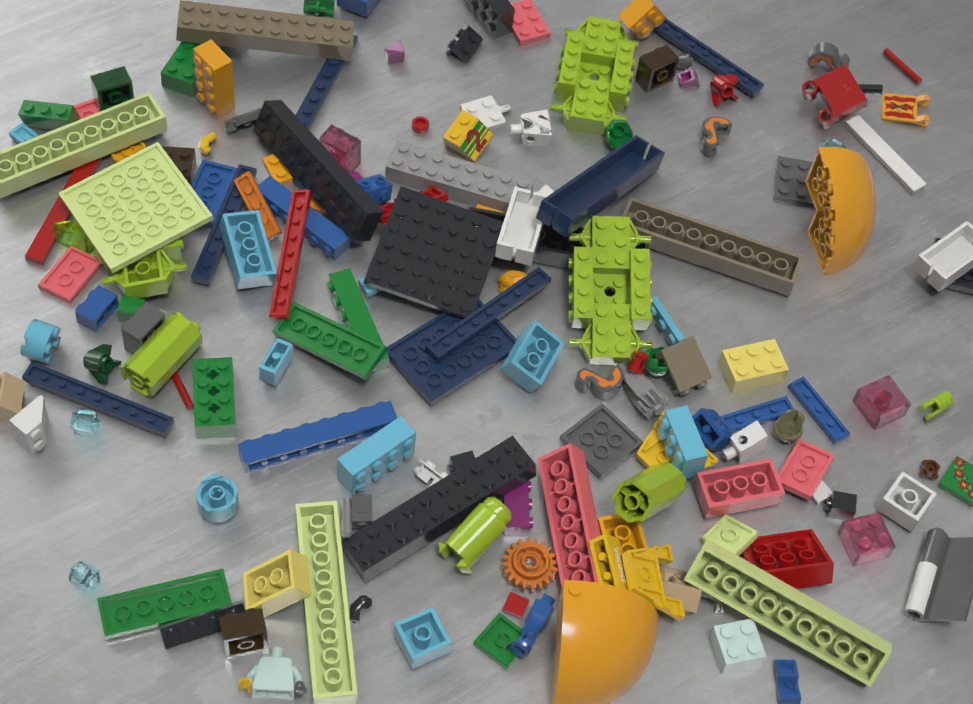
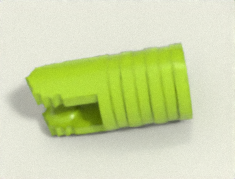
(937, 404)

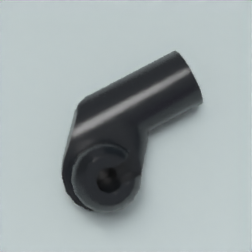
(355, 608)

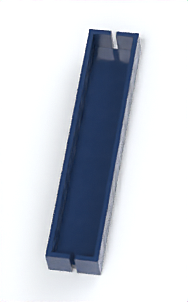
(599, 186)

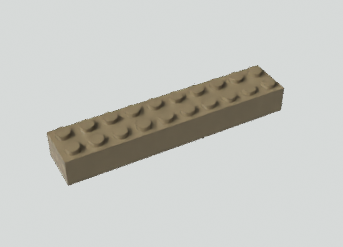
(265, 30)
(715, 247)

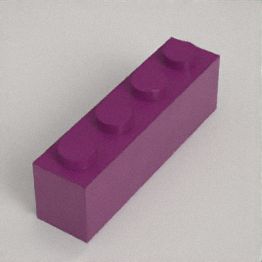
(519, 505)

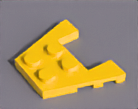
(653, 450)
(645, 578)

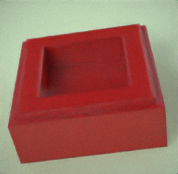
(515, 605)

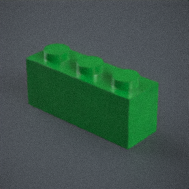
(47, 115)

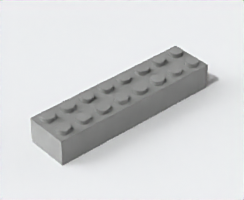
(459, 178)

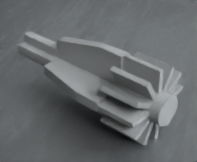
(643, 393)

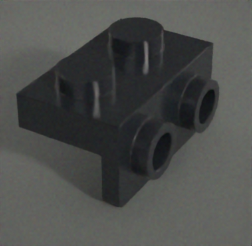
(465, 43)

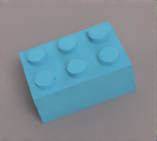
(532, 356)
(682, 441)

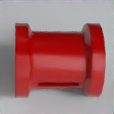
(638, 362)

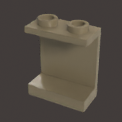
(685, 365)

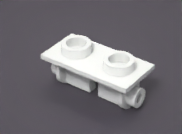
(428, 472)

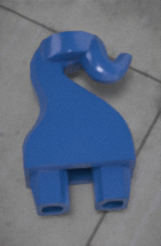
(534, 625)

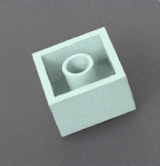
(737, 646)

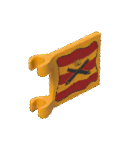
(904, 108)

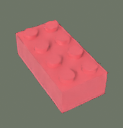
(738, 488)

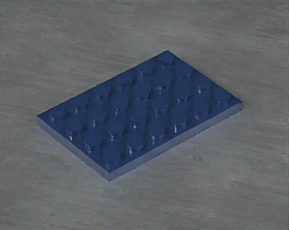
(438, 379)

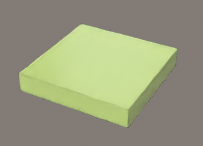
(731, 535)

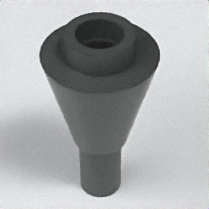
(685, 61)

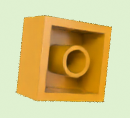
(642, 17)

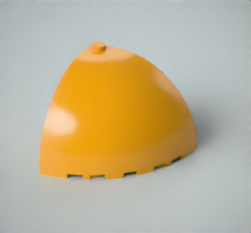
(844, 207)
(600, 642)

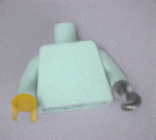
(274, 677)

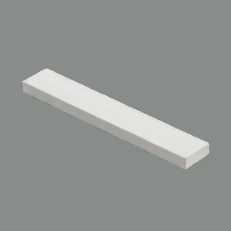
(885, 154)

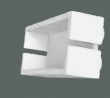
(520, 227)
(947, 258)

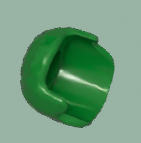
(618, 133)
(655, 366)

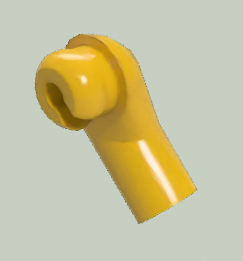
(205, 141)

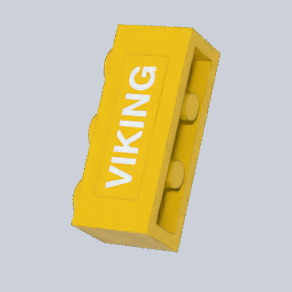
(608, 560)

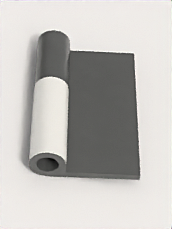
(942, 579)

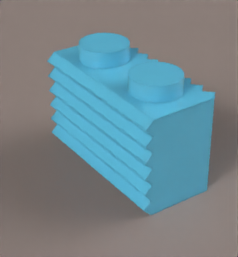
(276, 362)

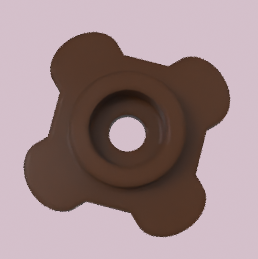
(933, 466)

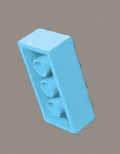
(247, 249)
(376, 456)

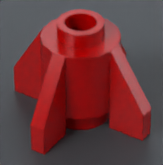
(722, 87)

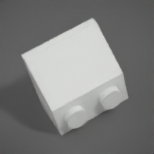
(31, 426)

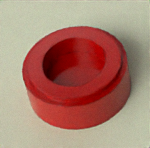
(420, 125)

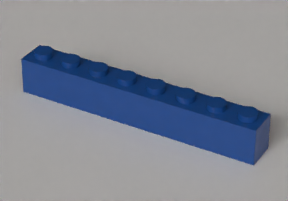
(315, 437)

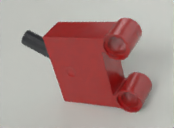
(840, 94)

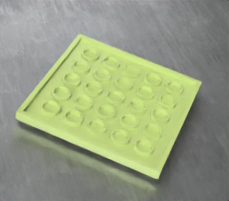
(135, 207)

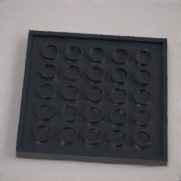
(434, 253)

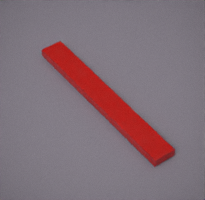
(45, 237)
(290, 255)

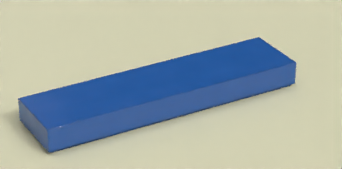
(818, 410)
(762, 413)

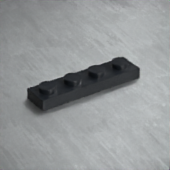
(197, 625)

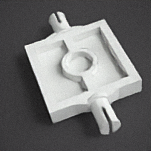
(487, 111)

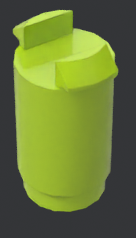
(476, 533)

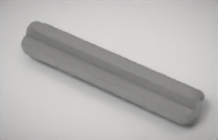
(345, 518)

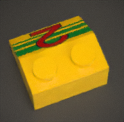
(467, 136)

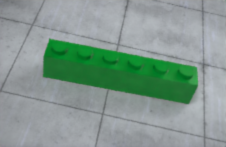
(354, 309)

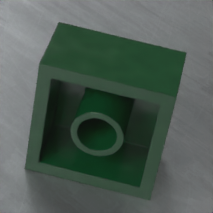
(111, 88)

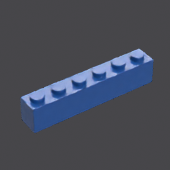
(318, 228)

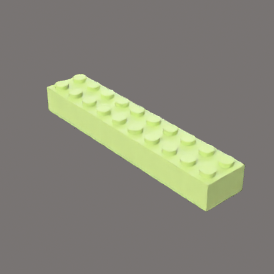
(79, 143)
(327, 608)
(789, 612)

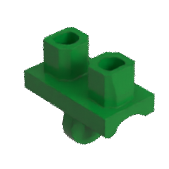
(318, 7)

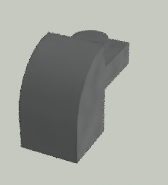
(361, 510)

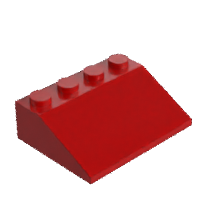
(792, 558)

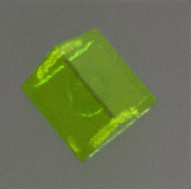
(70, 233)

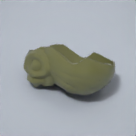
(789, 426)

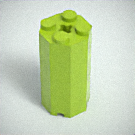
(162, 354)
(649, 492)

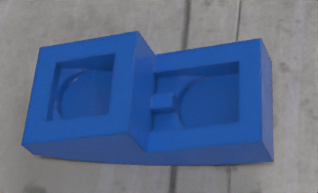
(787, 681)

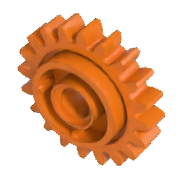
(515, 565)

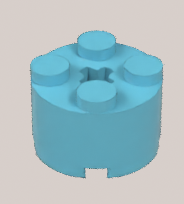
(40, 341)
(217, 499)

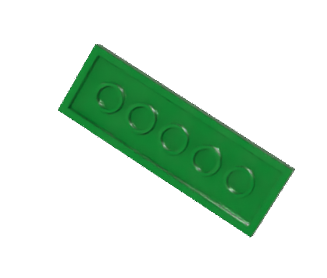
(331, 341)
(162, 603)

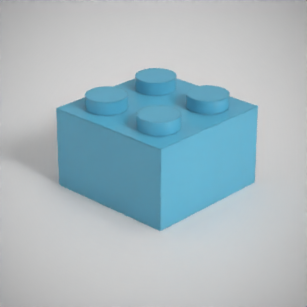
(422, 638)

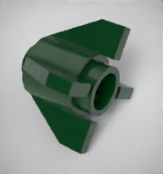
(99, 362)

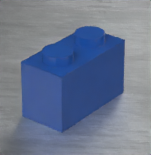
(96, 308)

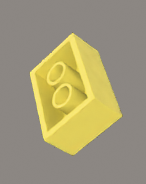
(753, 366)
(277, 582)

